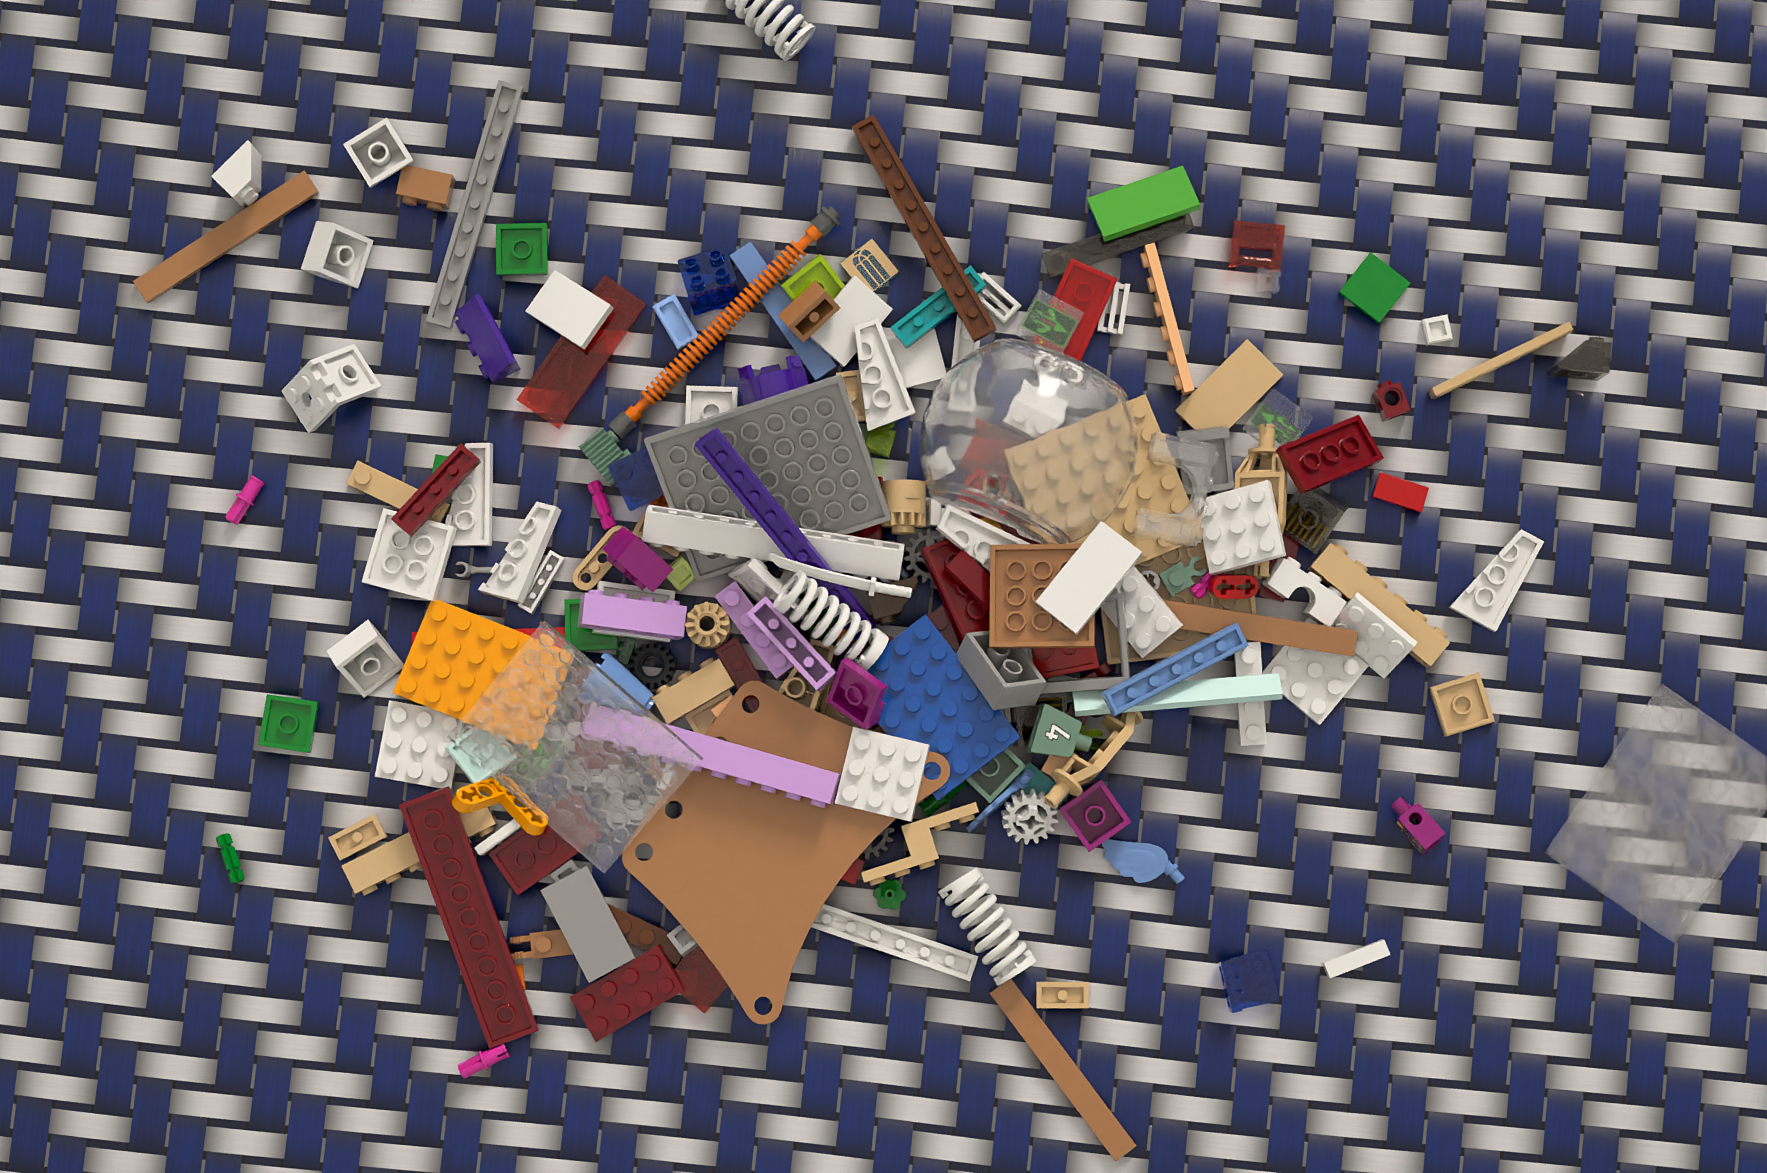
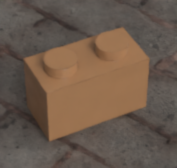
(425, 187)
(809, 311)

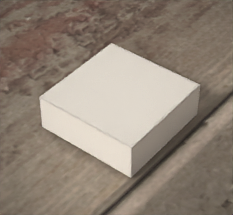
(1436, 330)

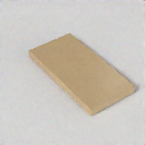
(1230, 389)

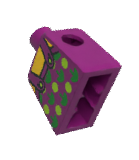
(1426, 833)

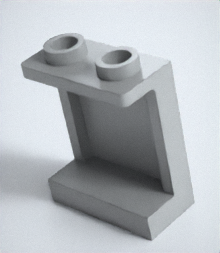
(1223, 471)

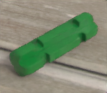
(230, 858)

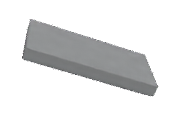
(588, 924)

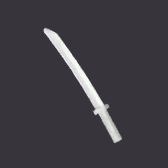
(841, 579)

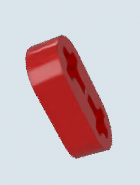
(1233, 580)

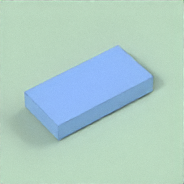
(675, 322)

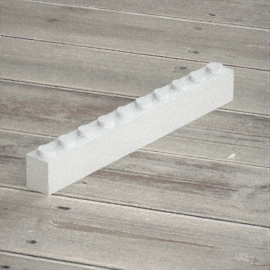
(748, 539)

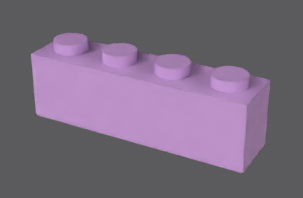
(736, 606)
(632, 615)
(792, 644)

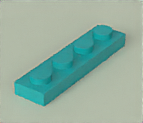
(931, 313)

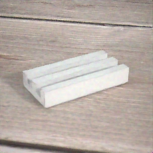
(1009, 312)
(1110, 329)
(497, 838)

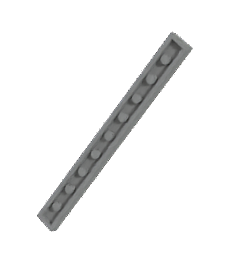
(474, 204)

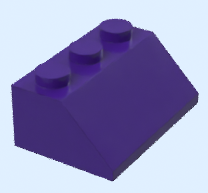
(486, 339)

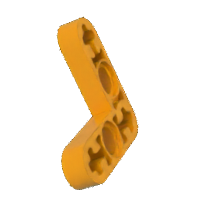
(498, 794)

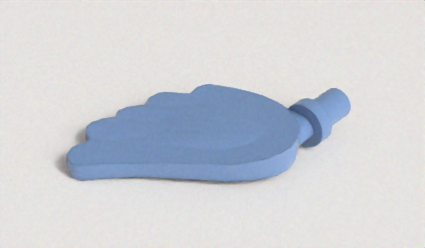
(1021, 781)
(1140, 860)

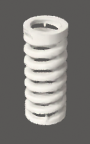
(783, 49)
(801, 583)
(1010, 965)

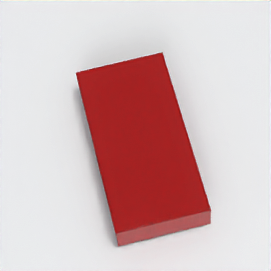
(1400, 492)

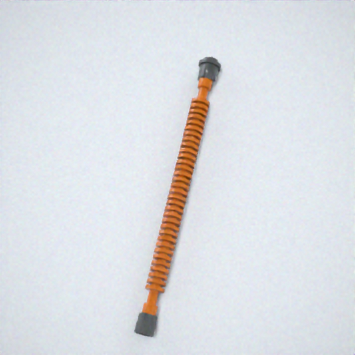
(821, 225)

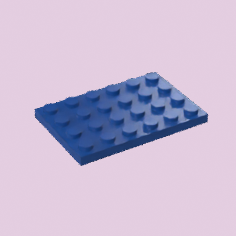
(938, 705)

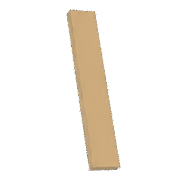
(1500, 361)

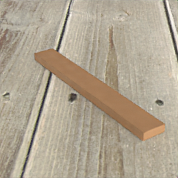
(226, 237)
(1266, 628)
(1063, 1069)

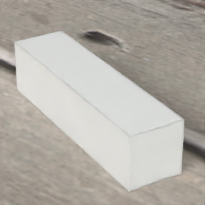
(542, 581)
(1356, 958)

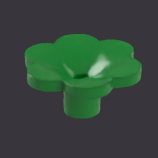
(892, 902)

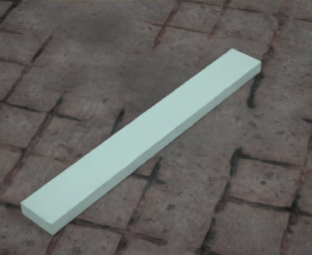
(1190, 694)

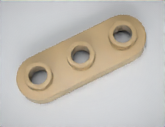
(591, 564)

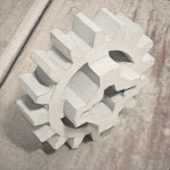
(1032, 819)

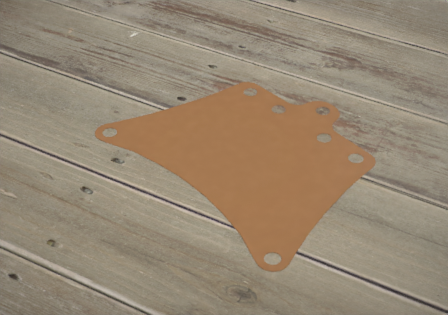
(751, 864)

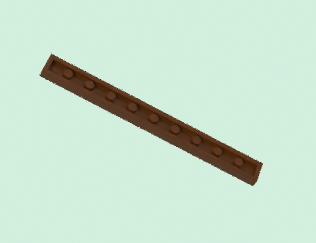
(924, 228)

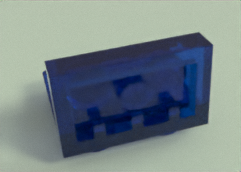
(709, 280)
(636, 479)
(1248, 980)

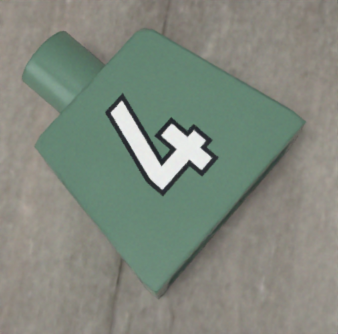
(1056, 734)

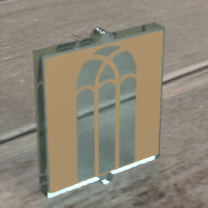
(870, 265)

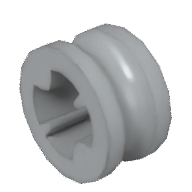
(1156, 581)

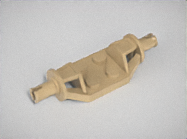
(1270, 469)
(1087, 771)

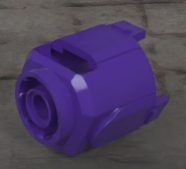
(772, 380)

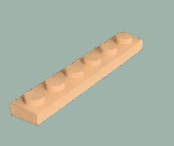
(1169, 330)

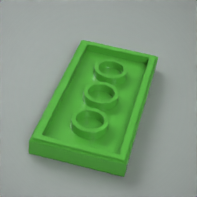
(1143, 203)

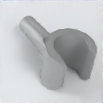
(472, 569)

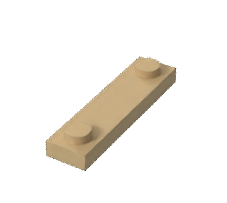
(387, 488)

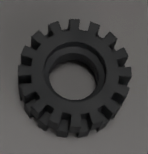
(663, 654)

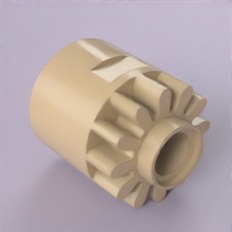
(906, 505)
(714, 637)

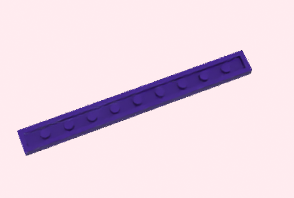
(771, 515)

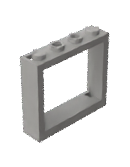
(1097, 682)

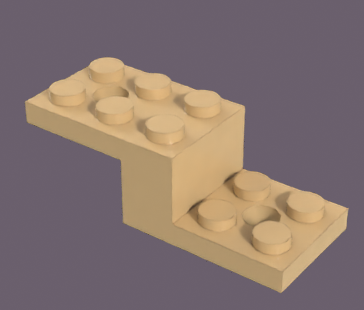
(920, 843)

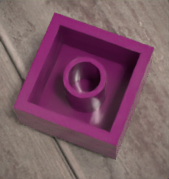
(636, 560)
(1094, 815)

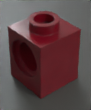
(1387, 411)

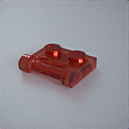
(1257, 237)

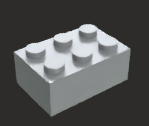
(1002, 675)

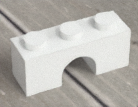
(1323, 602)

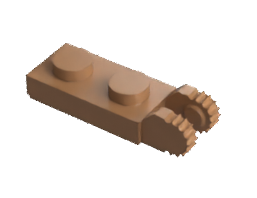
(543, 945)

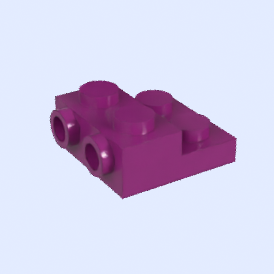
(857, 694)

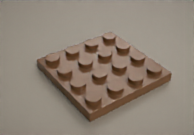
(1016, 581)

